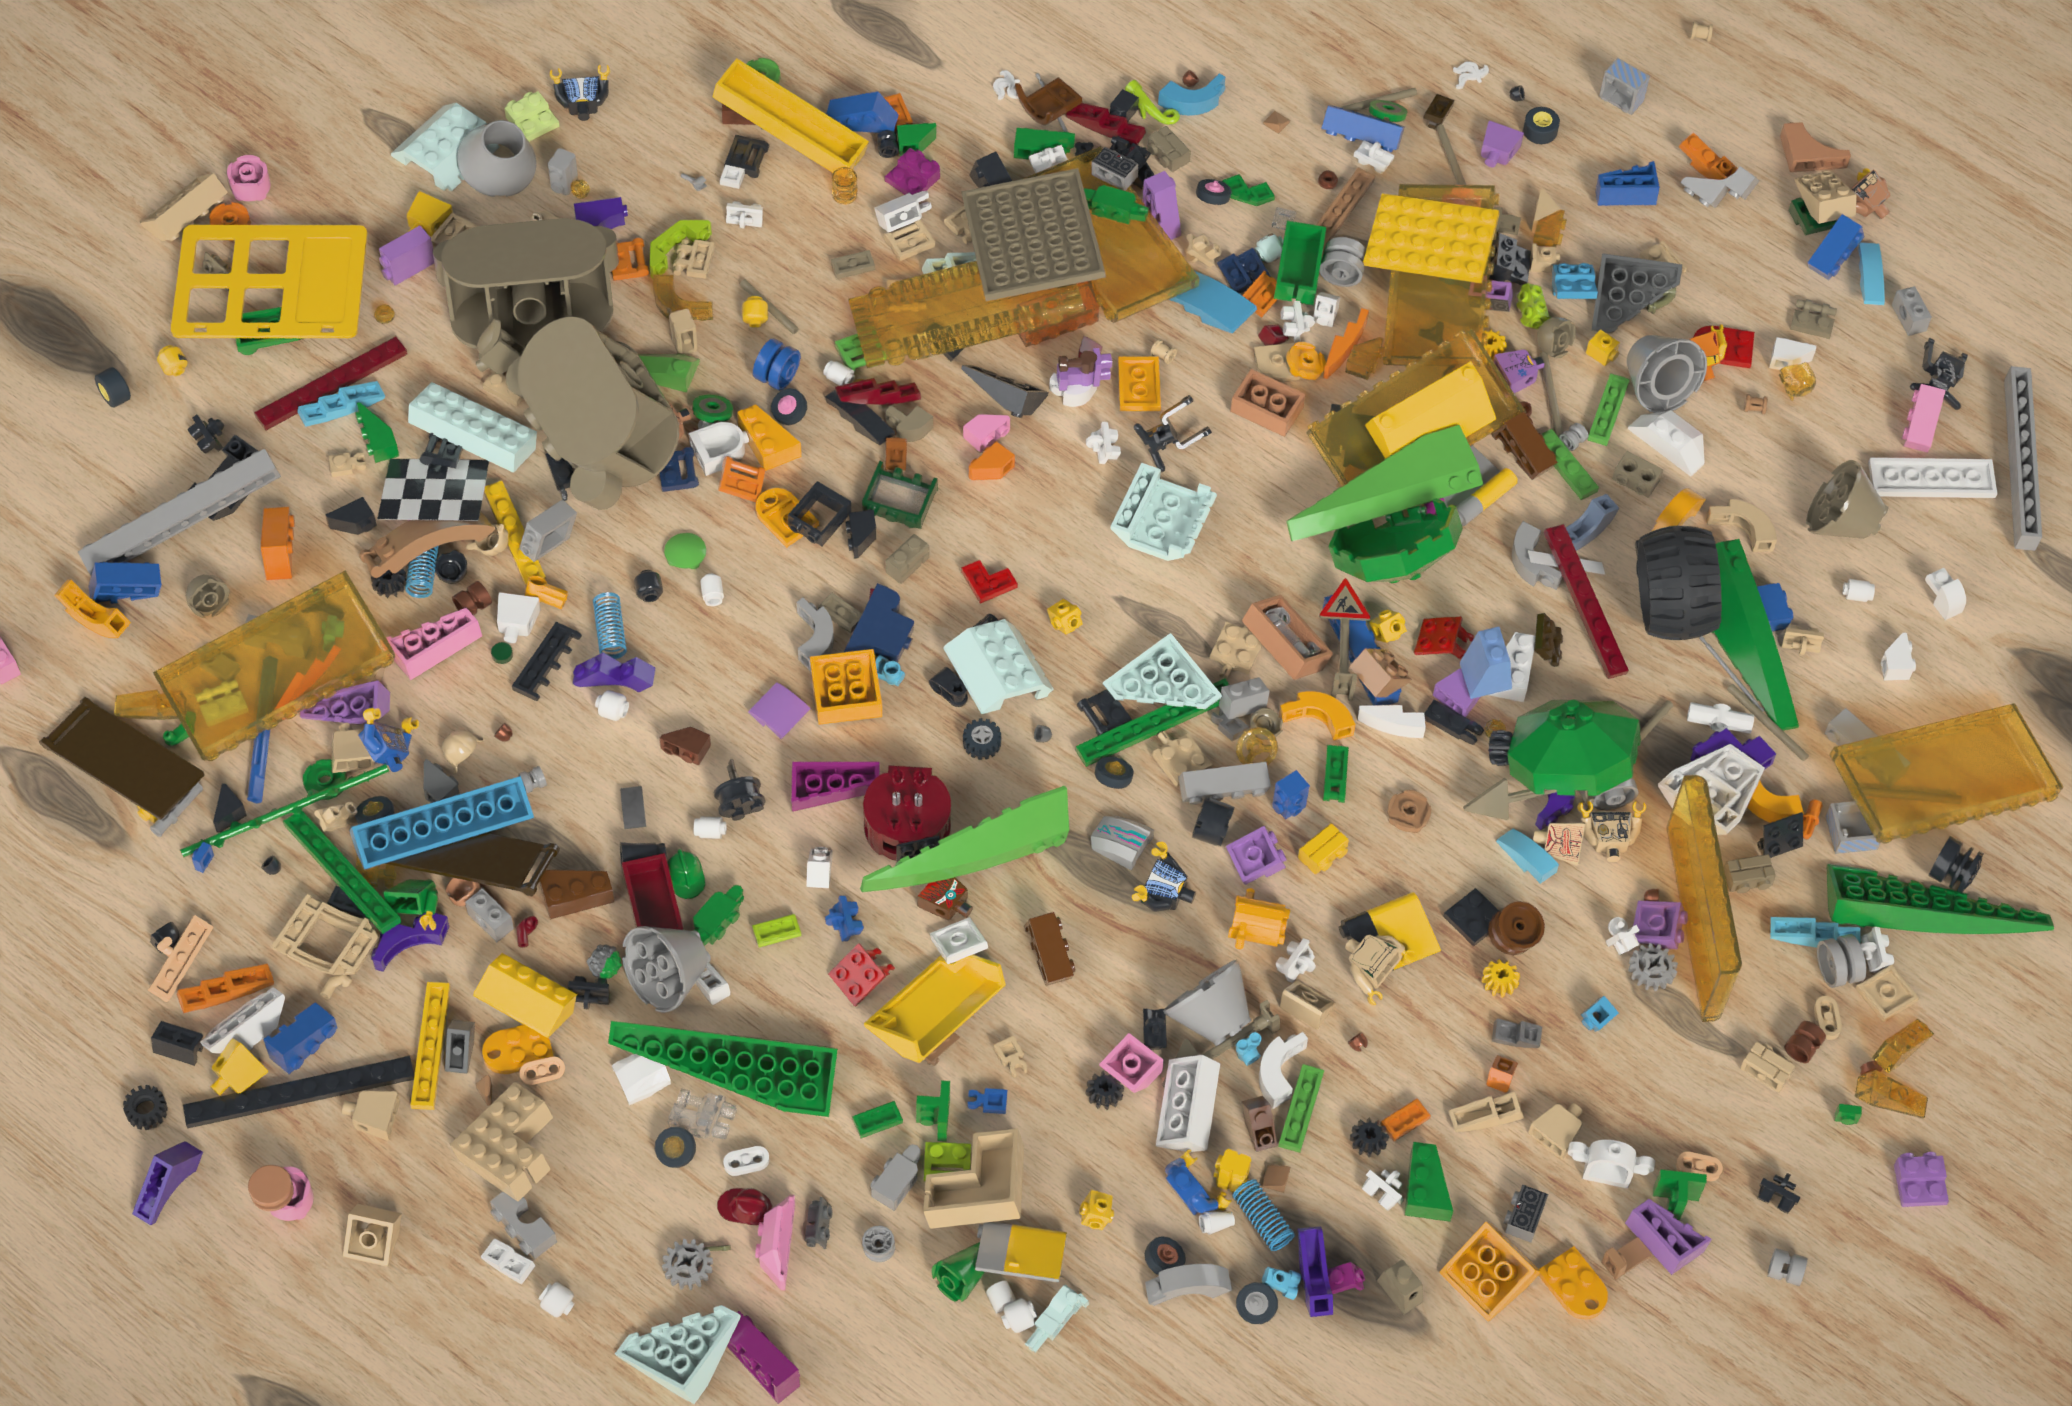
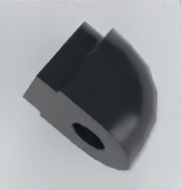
(168, 930)

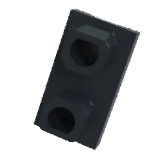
(208, 430)
(590, 992)
(1154, 1029)
(1788, 1198)

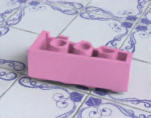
(434, 642)

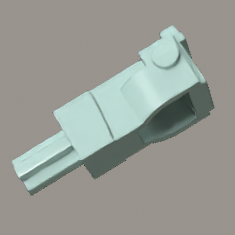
(1055, 1316)

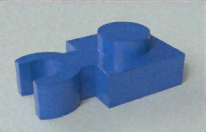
(992, 1100)

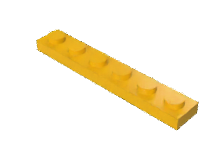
(506, 514)
(430, 1046)

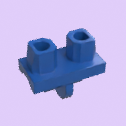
(841, 918)

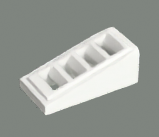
(718, 990)

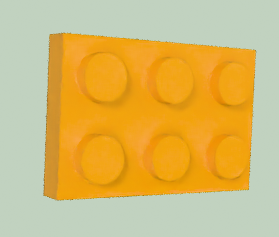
(1139, 384)

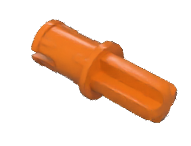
(1811, 818)

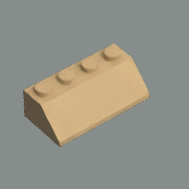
(185, 207)

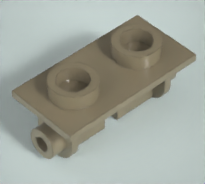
(214, 265)

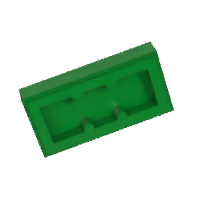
(877, 1119)

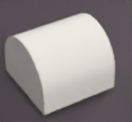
(1000, 1295)

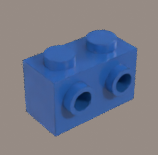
(1290, 795)

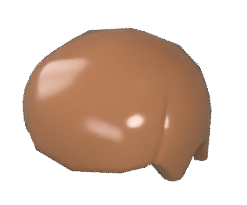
(461, 890)

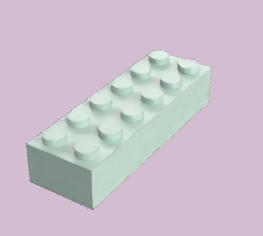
(472, 427)

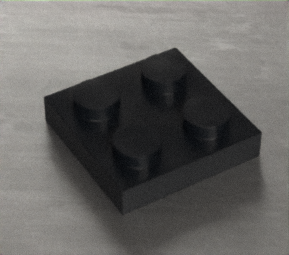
(1472, 916)

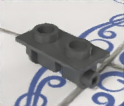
(819, 1213)

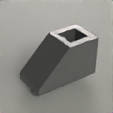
(437, 784)

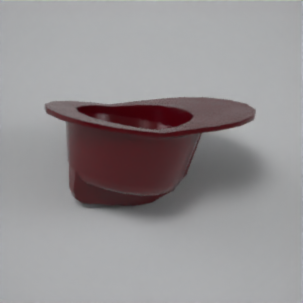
(743, 1206)

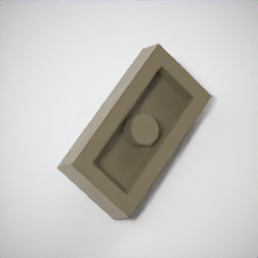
(853, 264)
(841, 612)

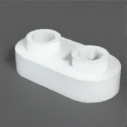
(745, 1159)

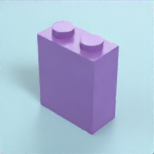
(406, 255)

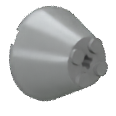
(663, 964)
(1214, 1006)

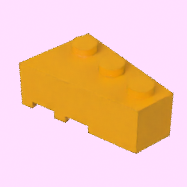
(767, 438)

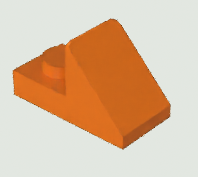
(1501, 1073)

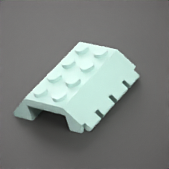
(437, 144)
(1161, 515)
(996, 665)

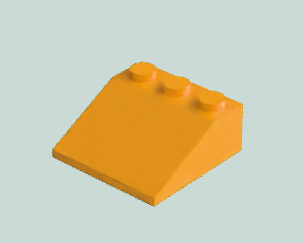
(846, 686)
(1489, 1271)

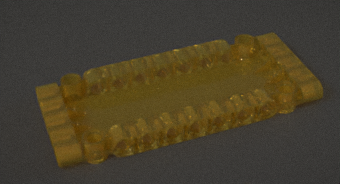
(949, 313)

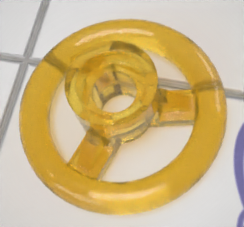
(1254, 740)

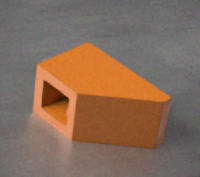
(992, 464)

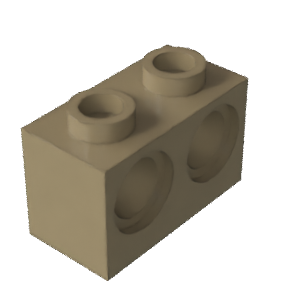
(1638, 472)

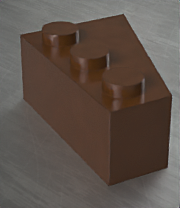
(1526, 445)
(575, 891)
(1050, 948)

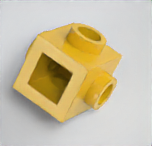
(1065, 616)
(1388, 626)
(1096, 1210)

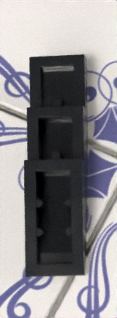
(863, 418)

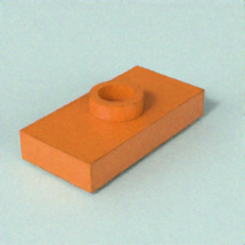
(1405, 1119)

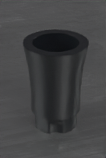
(635, 851)

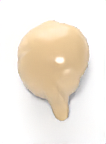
(493, 543)
(458, 747)

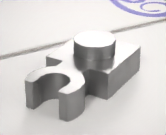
(1230, 728)

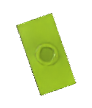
(776, 930)

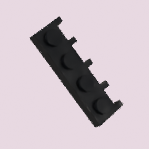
(544, 660)

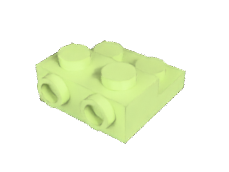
(531, 115)

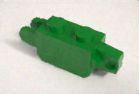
(1115, 204)
(718, 914)

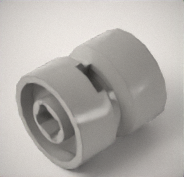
(1795, 1269)

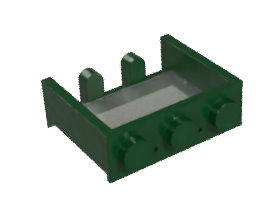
(899, 497)

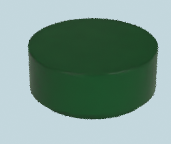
(502, 653)

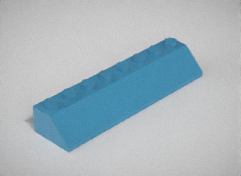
(441, 823)

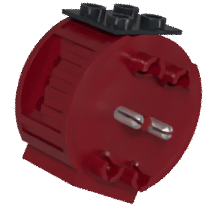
(906, 812)

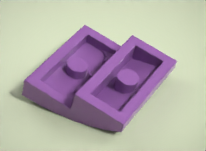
(779, 710)

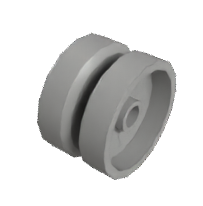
(1343, 262)
(1617, 796)
(1841, 960)

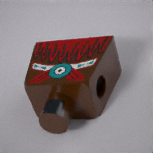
(945, 899)

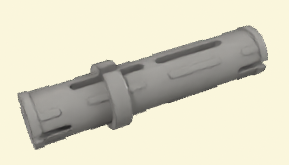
(161, 826)

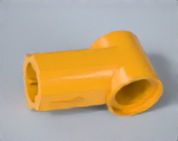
(545, 592)

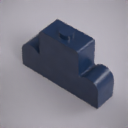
(882, 626)

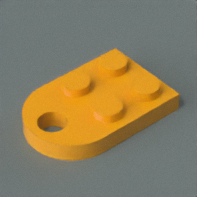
(775, 515)
(517, 1047)
(1574, 1283)

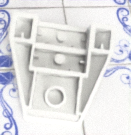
(1730, 782)

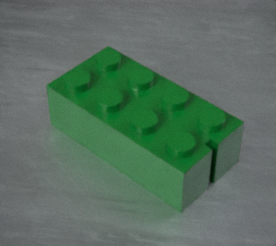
(1300, 262)

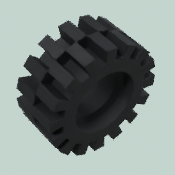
(140, 1096)

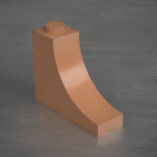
(1806, 153)

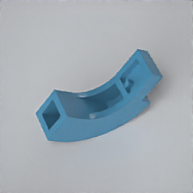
(1192, 101)

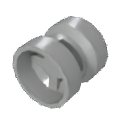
(1575, 435)
(537, 778)

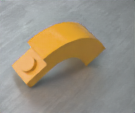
(1679, 509)
(99, 619)
(1322, 707)
(1771, 806)

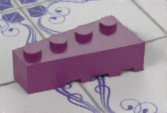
(830, 782)
(763, 1360)

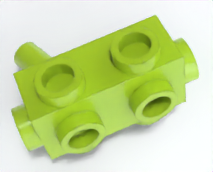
(1532, 306)

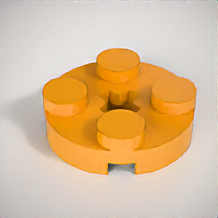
(1299, 367)

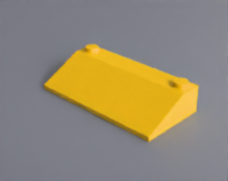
(1450, 401)
(935, 1005)

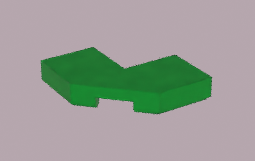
(1254, 195)

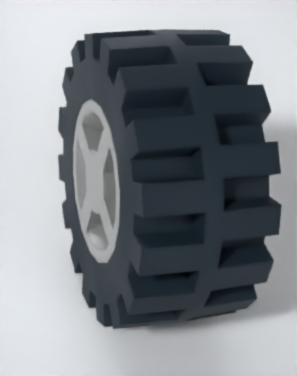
(982, 731)

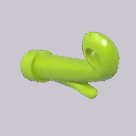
(1146, 104)

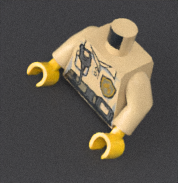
(1611, 830)

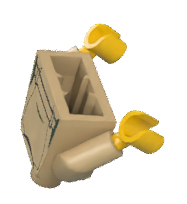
(1374, 960)

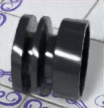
(1956, 864)

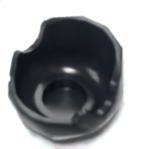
(451, 567)

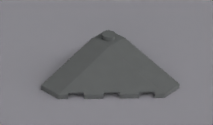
(1629, 286)

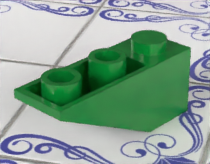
(1032, 141)
(379, 435)

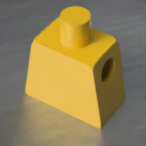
(428, 213)
(236, 1069)

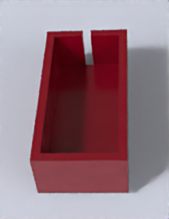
(651, 893)

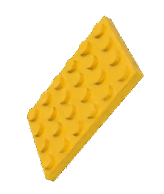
(1431, 238)

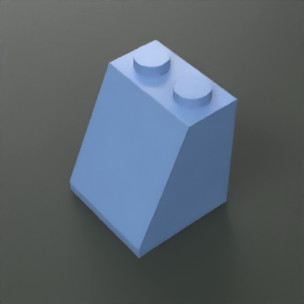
(1487, 664)

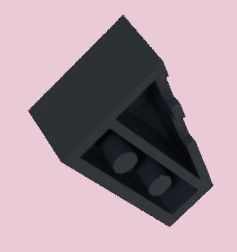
(989, 171)

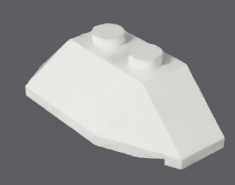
(1672, 439)
(248, 1023)

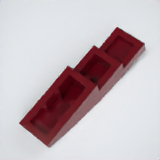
(1108, 125)
(870, 392)

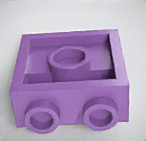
(1256, 855)
(1660, 923)
(1921, 1180)

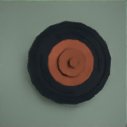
(1164, 1254)

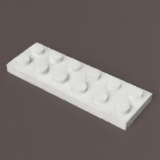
(1933, 477)

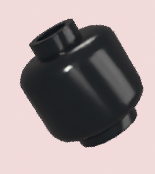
(648, 586)

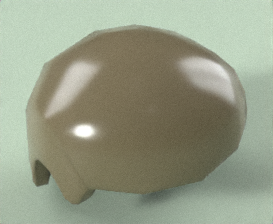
(1266, 719)

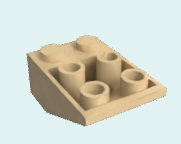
(1826, 196)

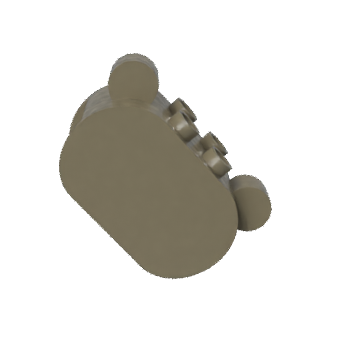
(527, 276)
(595, 409)

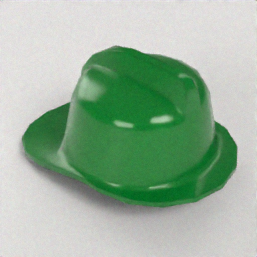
(686, 874)

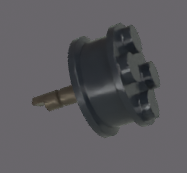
(739, 795)

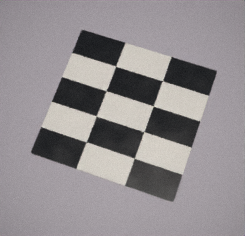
(433, 490)

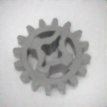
(1658, 974)
(695, 1258)

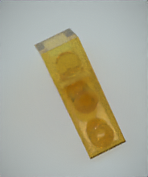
(1902, 1045)
(1889, 1094)

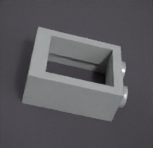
(548, 530)

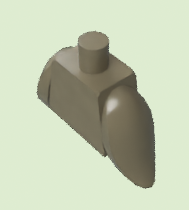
(497, 348)

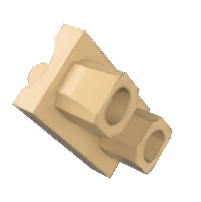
(1201, 251)
(1802, 640)
(336, 816)

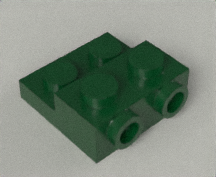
(1802, 216)

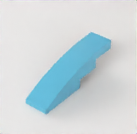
(1871, 273)
(341, 404)
(1807, 931)

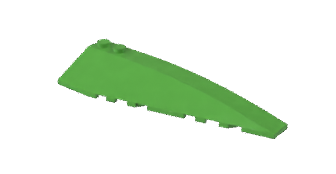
(1417, 474)
(1028, 829)

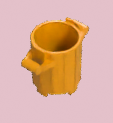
(1258, 921)

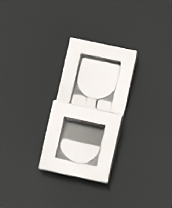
(507, 1261)

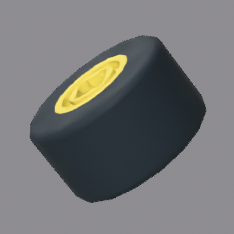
(1541, 125)
(112, 387)

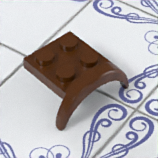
(1049, 101)

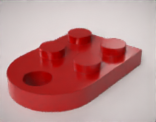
(1739, 345)

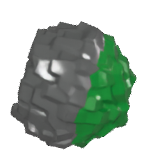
(604, 961)

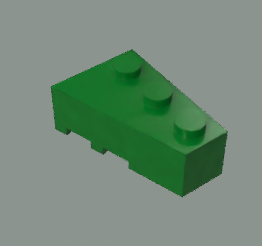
(1426, 1186)

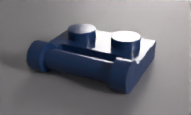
(671, 474)

